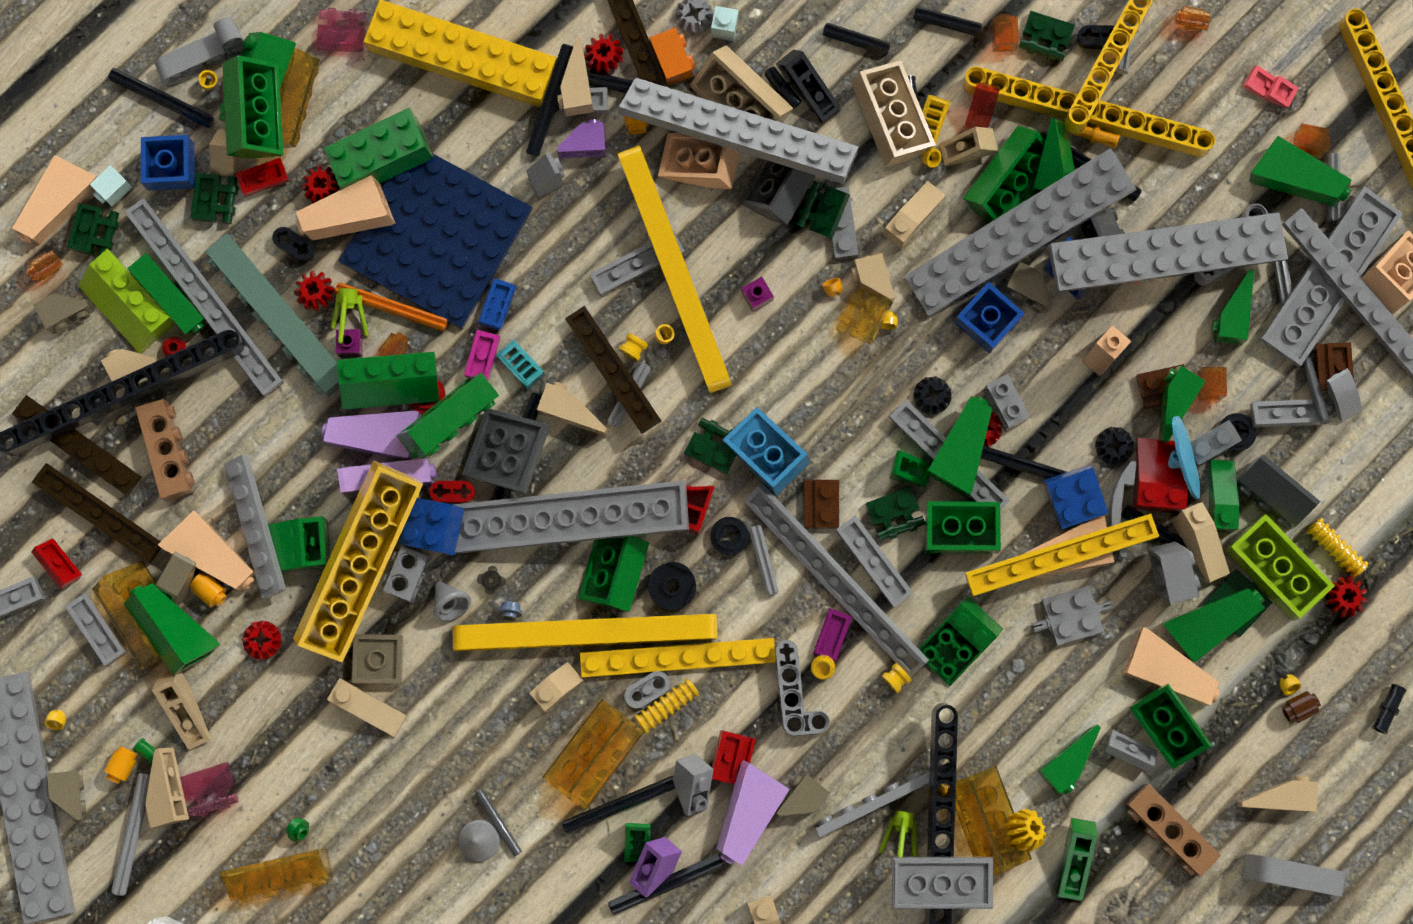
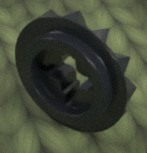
(927, 405)
(1242, 423)
(1108, 454)
(733, 525)

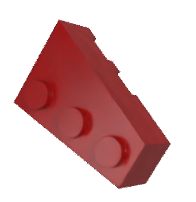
(698, 504)

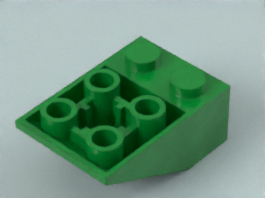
(301, 543)
(959, 640)

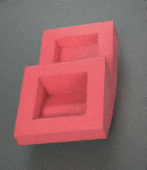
(1271, 88)

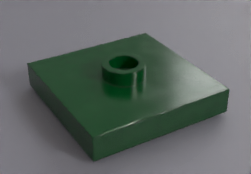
(1233, 583)

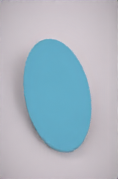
(1185, 455)

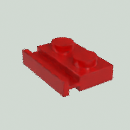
(729, 754)

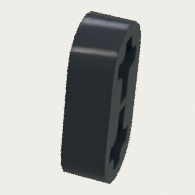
(1098, 35)
(296, 240)

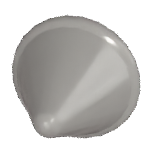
(449, 602)
(479, 840)

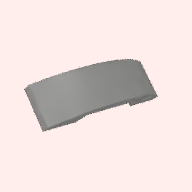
(1125, 480)

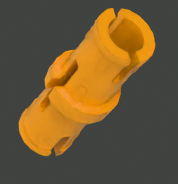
(1099, 136)

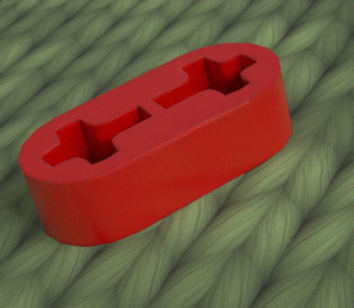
(452, 486)

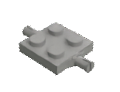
(1072, 616)

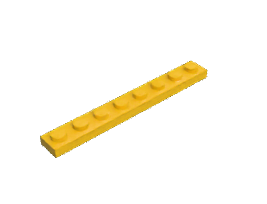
(1061, 555)
(677, 657)

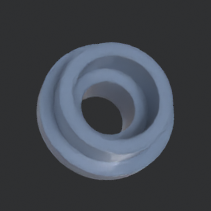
(510, 610)

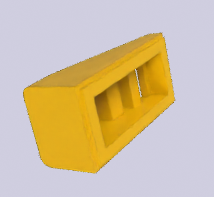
(940, 104)

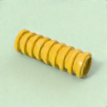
(1337, 548)
(666, 705)

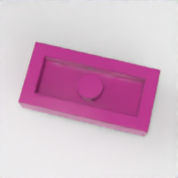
(482, 354)

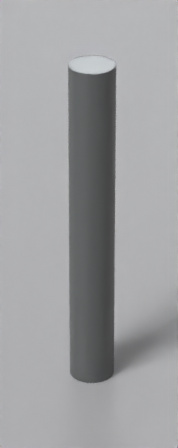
(1315, 391)
(498, 823)

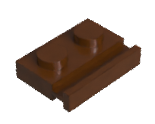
(1332, 359)
(1152, 385)
(821, 504)

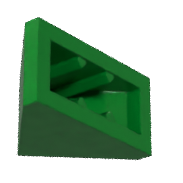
(909, 469)
(635, 838)

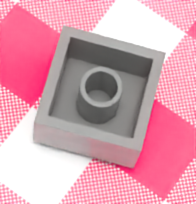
(1173, 572)

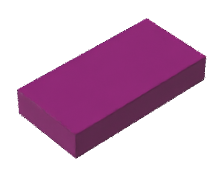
(832, 634)

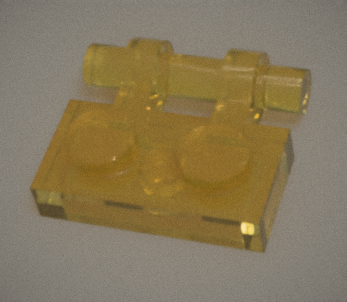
(869, 318)

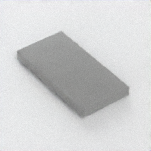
(942, 882)

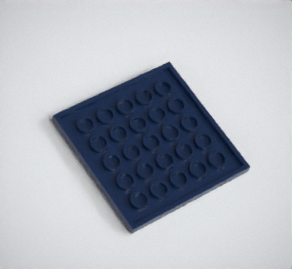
(444, 239)

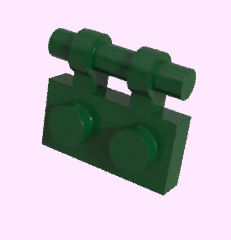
(1047, 30)
(206, 198)
(828, 212)
(86, 228)
(708, 451)
(891, 507)

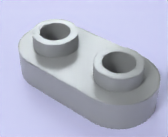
(647, 690)

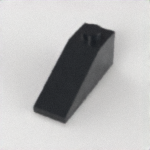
(808, 84)

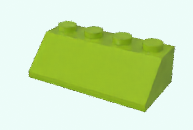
(125, 301)

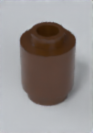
(1301, 707)

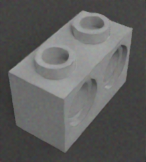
(1006, 402)
(412, 576)

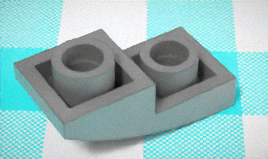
(1345, 395)

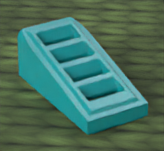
(534, 377)

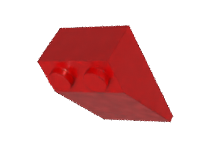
(1155, 483)

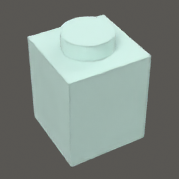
(724, 23)
(110, 186)

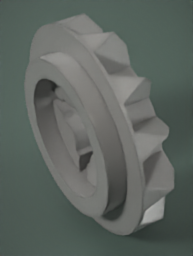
(690, 23)

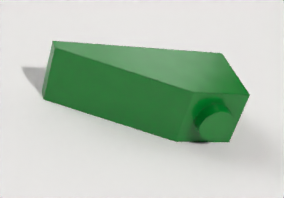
(1056, 156)
(1234, 318)
(1177, 396)
(1223, 496)
(1068, 764)
(1077, 858)

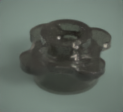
(484, 580)

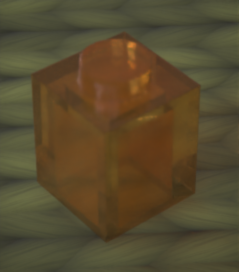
(1005, 33)
(1312, 139)
(1215, 386)

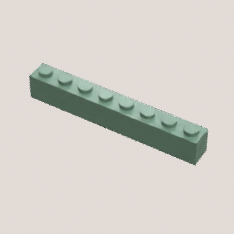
(276, 313)

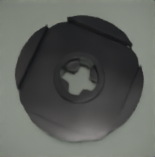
(685, 581)

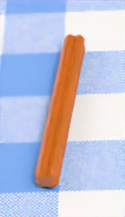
(399, 309)

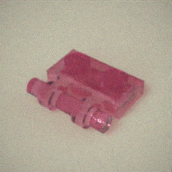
(341, 38)
(206, 782)

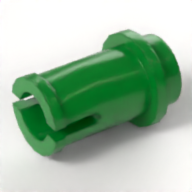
(145, 750)

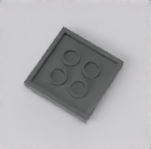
(506, 450)

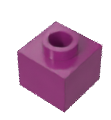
(754, 301)
(353, 349)

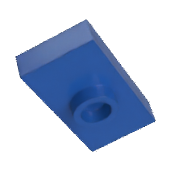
(497, 304)

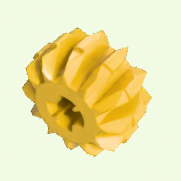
(1026, 830)

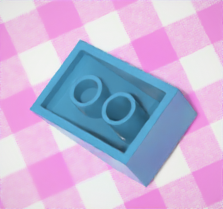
(767, 451)

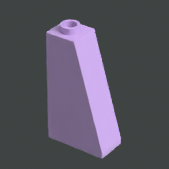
(370, 433)
(353, 477)
(749, 812)

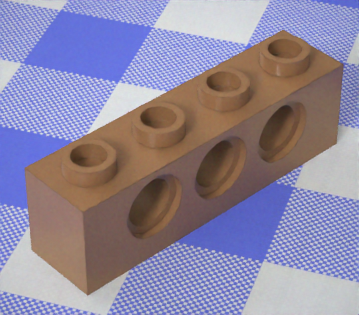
(149, 416)
(1204, 854)

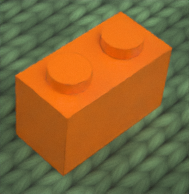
(672, 56)

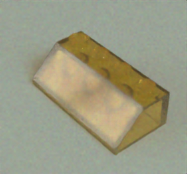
(295, 94)
(112, 593)
(593, 754)
(983, 812)
(277, 874)

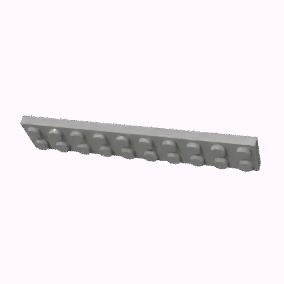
(738, 130)
(1020, 232)
(1167, 252)
(573, 517)
(27, 812)

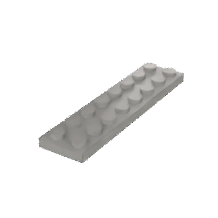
(1314, 298)

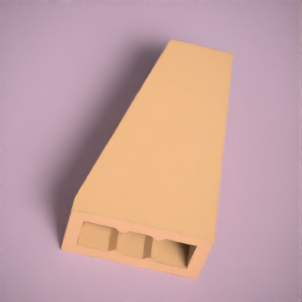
(53, 200)
(346, 211)
(1106, 350)
(1090, 526)
(213, 555)
(1159, 664)

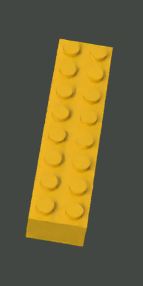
(459, 53)
(357, 561)

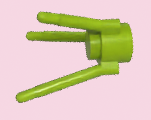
(346, 299)
(904, 824)

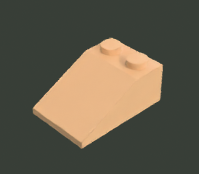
(698, 162)
(1393, 274)

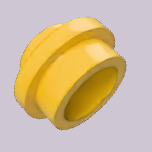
(823, 667)

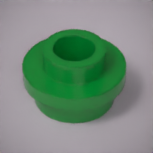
(297, 829)

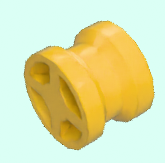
(633, 347)
(896, 678)

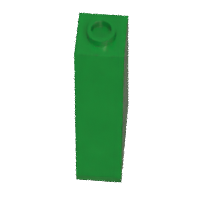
(1300, 174)
(166, 294)
(961, 451)
(1212, 623)
(169, 629)

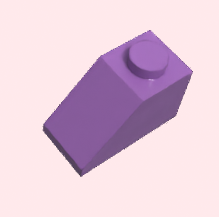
(584, 141)
(654, 865)

